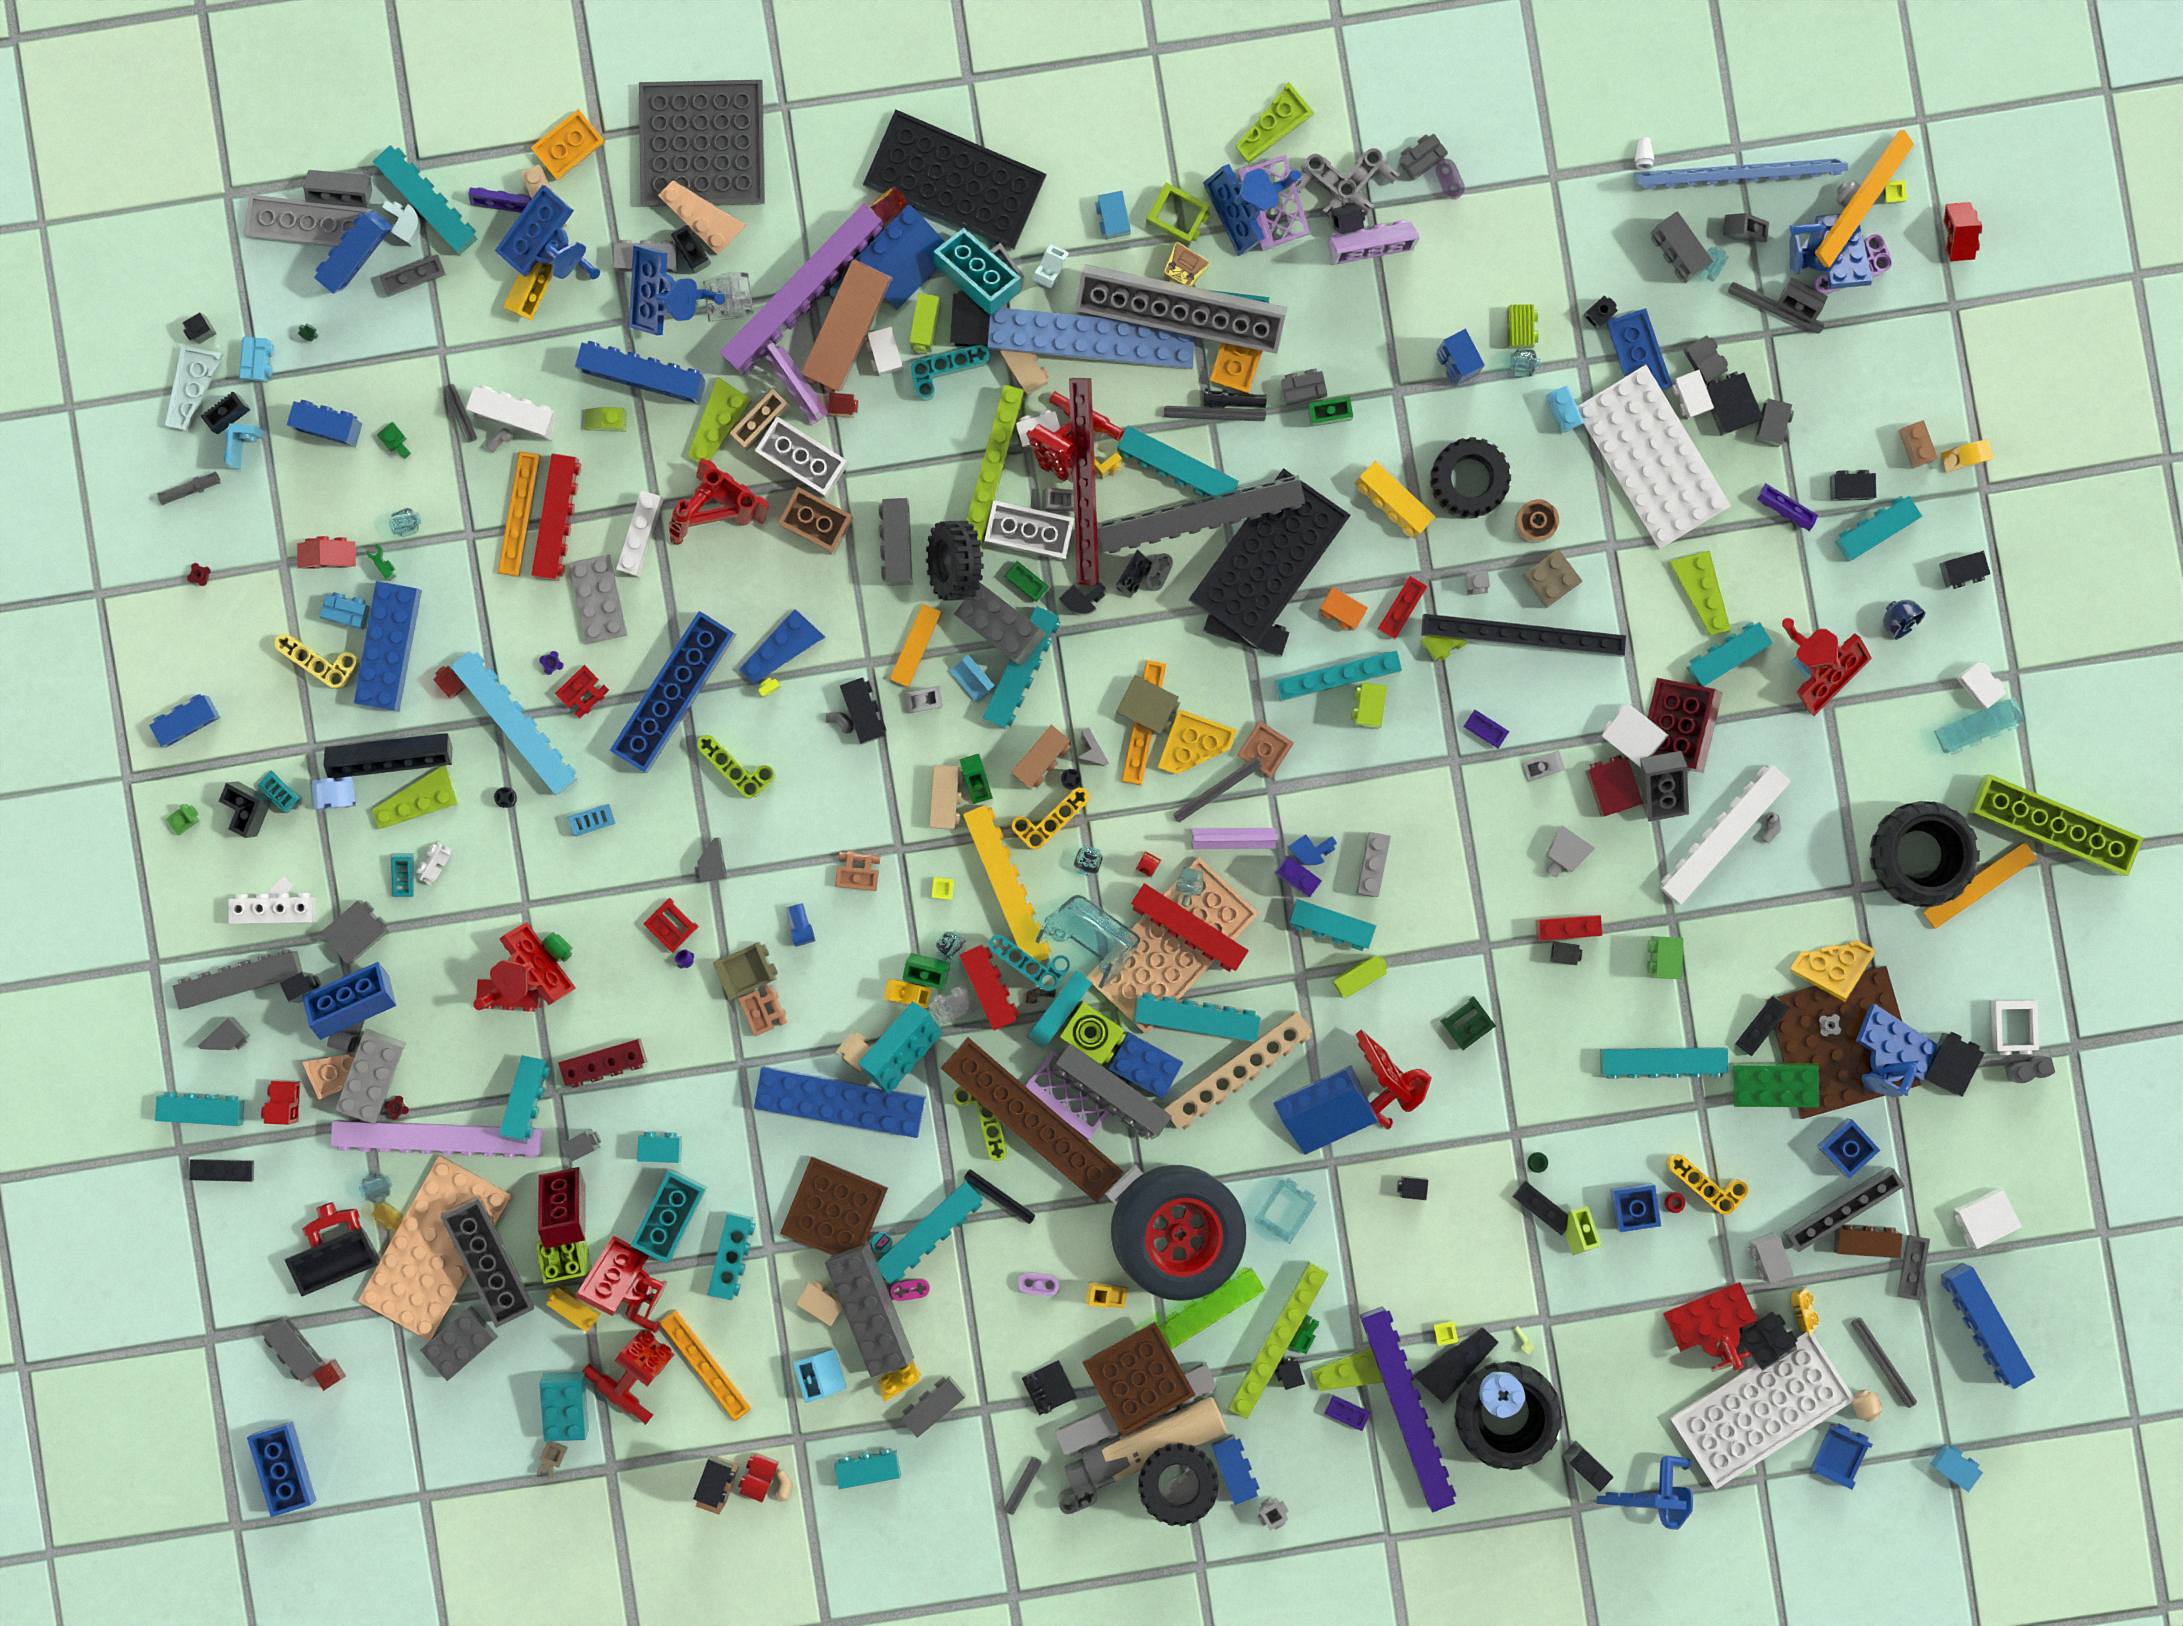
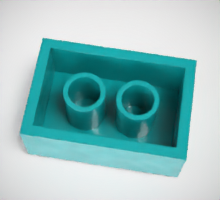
(564, 1406)

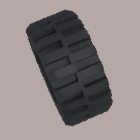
(1490, 458)
(1178, 1513)

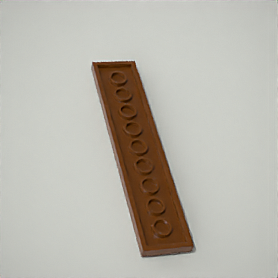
(1032, 1119)

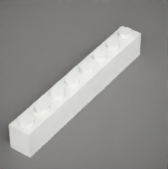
(1725, 834)

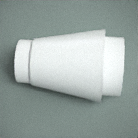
(1644, 154)

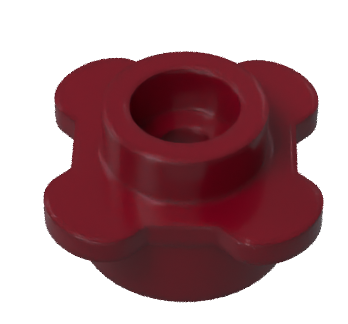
(202, 579)
(390, 1106)

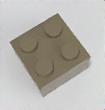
(1552, 578)

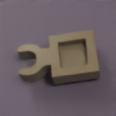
(552, 1456)

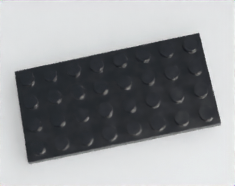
(955, 179)
(1268, 564)

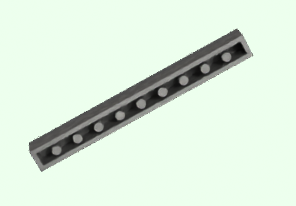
(1200, 514)

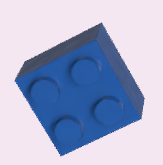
(1848, 1148)
(1635, 1207)

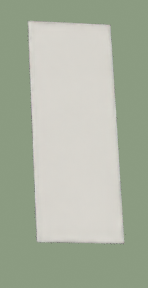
(281, 887)

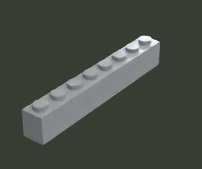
(1100, 1424)

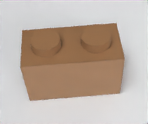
(1918, 444)

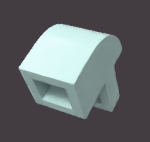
(408, 224)
(1050, 267)

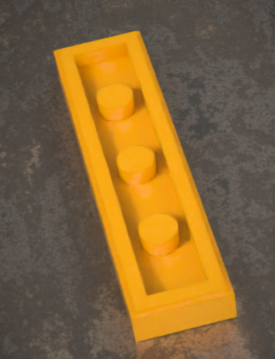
(915, 645)

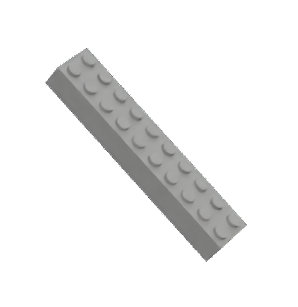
(1180, 308)

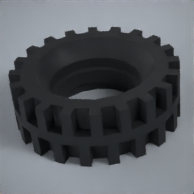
(954, 560)

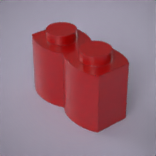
(758, 1477)

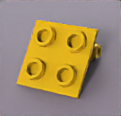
(1810, 1319)
(898, 1380)

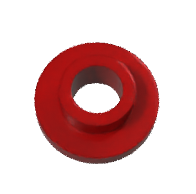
(1681, 1202)

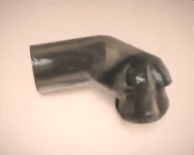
(1031, 995)

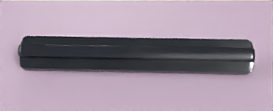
(999, 1196)

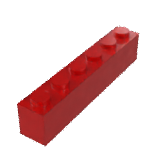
(555, 517)
(1190, 927)

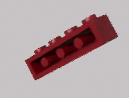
(603, 1062)

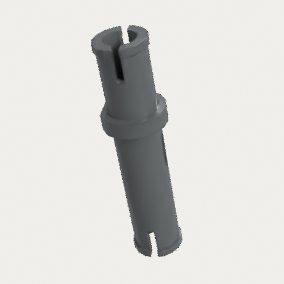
(196, 485)

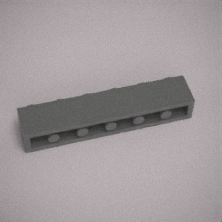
(236, 980)
(1843, 1209)

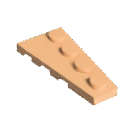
(704, 218)
(328, 1073)

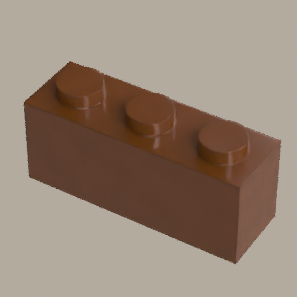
(1868, 1241)

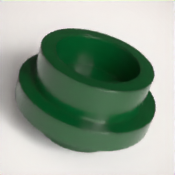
(308, 332)
(1537, 1162)

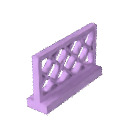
(1262, 220)
(796, 384)
(1234, 838)
(1071, 1118)

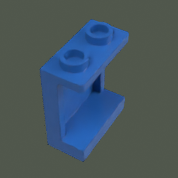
(1841, 1455)

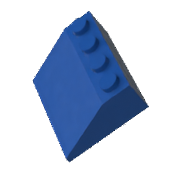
(905, 254)
(1326, 1110)

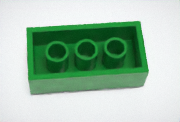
(1776, 1084)

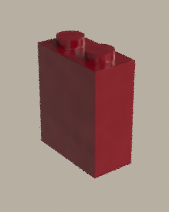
(1613, 785)

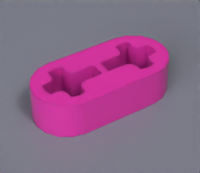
(910, 1294)

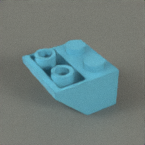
(819, 1375)

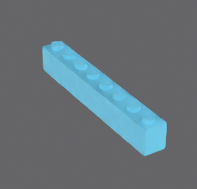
(514, 723)

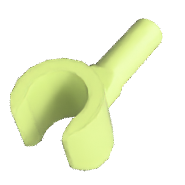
(1528, 1346)

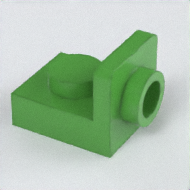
(183, 819)

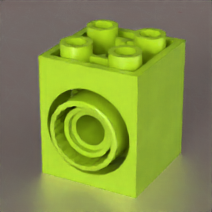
(1096, 1047)
(563, 1261)

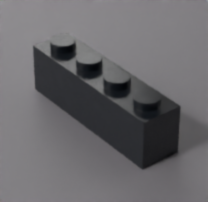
(1272, 643)

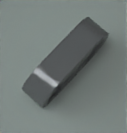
(1163, 574)

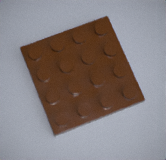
(833, 1208)
(1138, 1378)

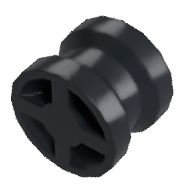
(1071, 777)
(502, 795)

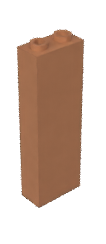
(846, 326)

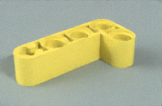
(314, 658)

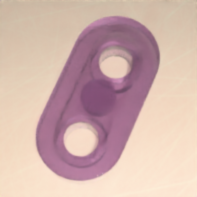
(1451, 179)

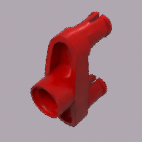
(328, 1217)

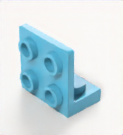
(235, 437)

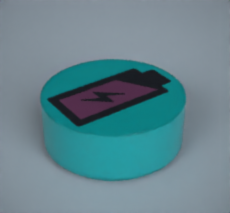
(882, 1242)

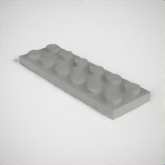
(299, 220)

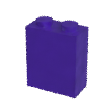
(1297, 876)

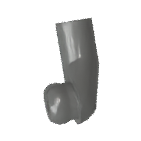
(842, 719)

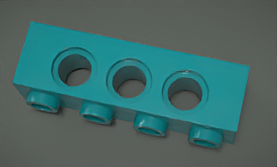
(719, 1287)

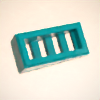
(289, 805)
(409, 857)

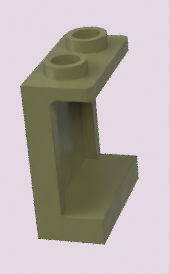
(1148, 705)
(745, 970)

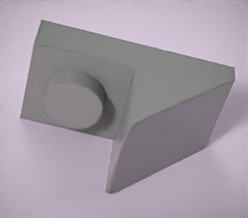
(924, 699)
(1094, 755)
(1544, 766)

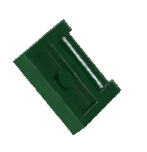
(1471, 1029)

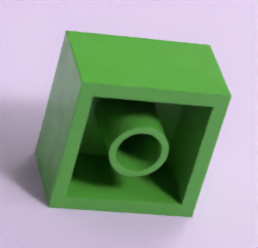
(1665, 957)

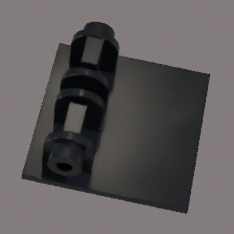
(1133, 574)
(1049, 1387)

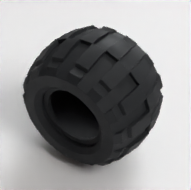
(1957, 854)
(1531, 1440)

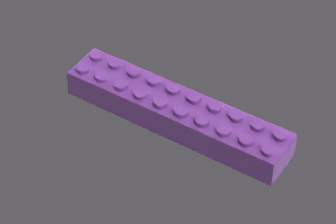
(802, 290)

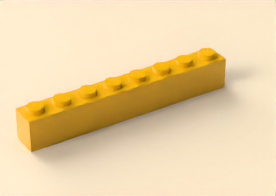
(1004, 881)

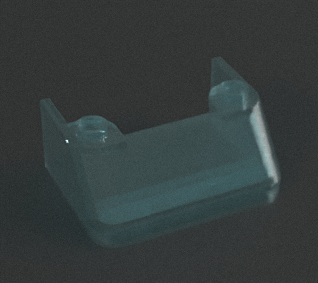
(1094, 931)

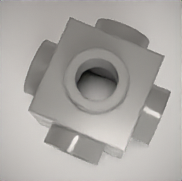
(1276, 1520)

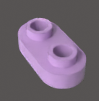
(1038, 1286)

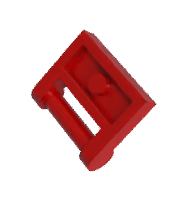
(666, 930)

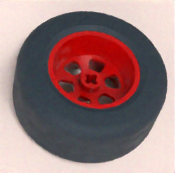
(1201, 1269)

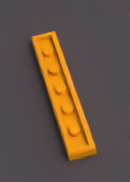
(519, 514)
(1141, 735)
(1982, 884)
(705, 1365)

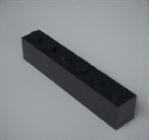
(388, 756)

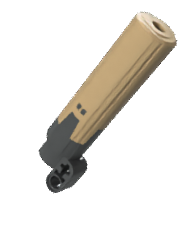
(1129, 1452)

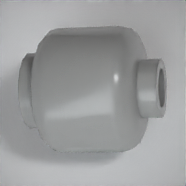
(1846, 192)

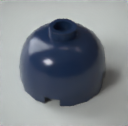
(1901, 617)

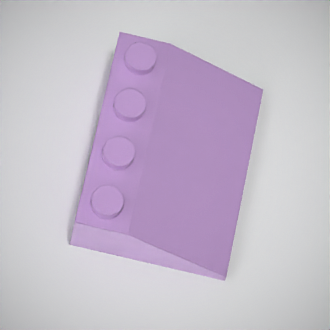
(1373, 242)

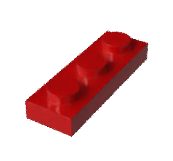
(1402, 607)

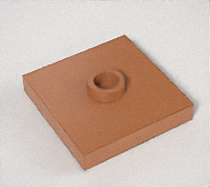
(1267, 746)

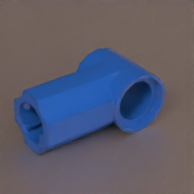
(800, 928)

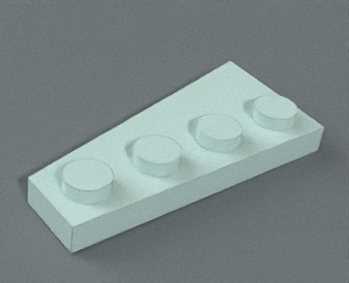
(192, 379)

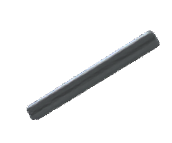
(1772, 306)
(1215, 413)
(1217, 789)
(1884, 1363)

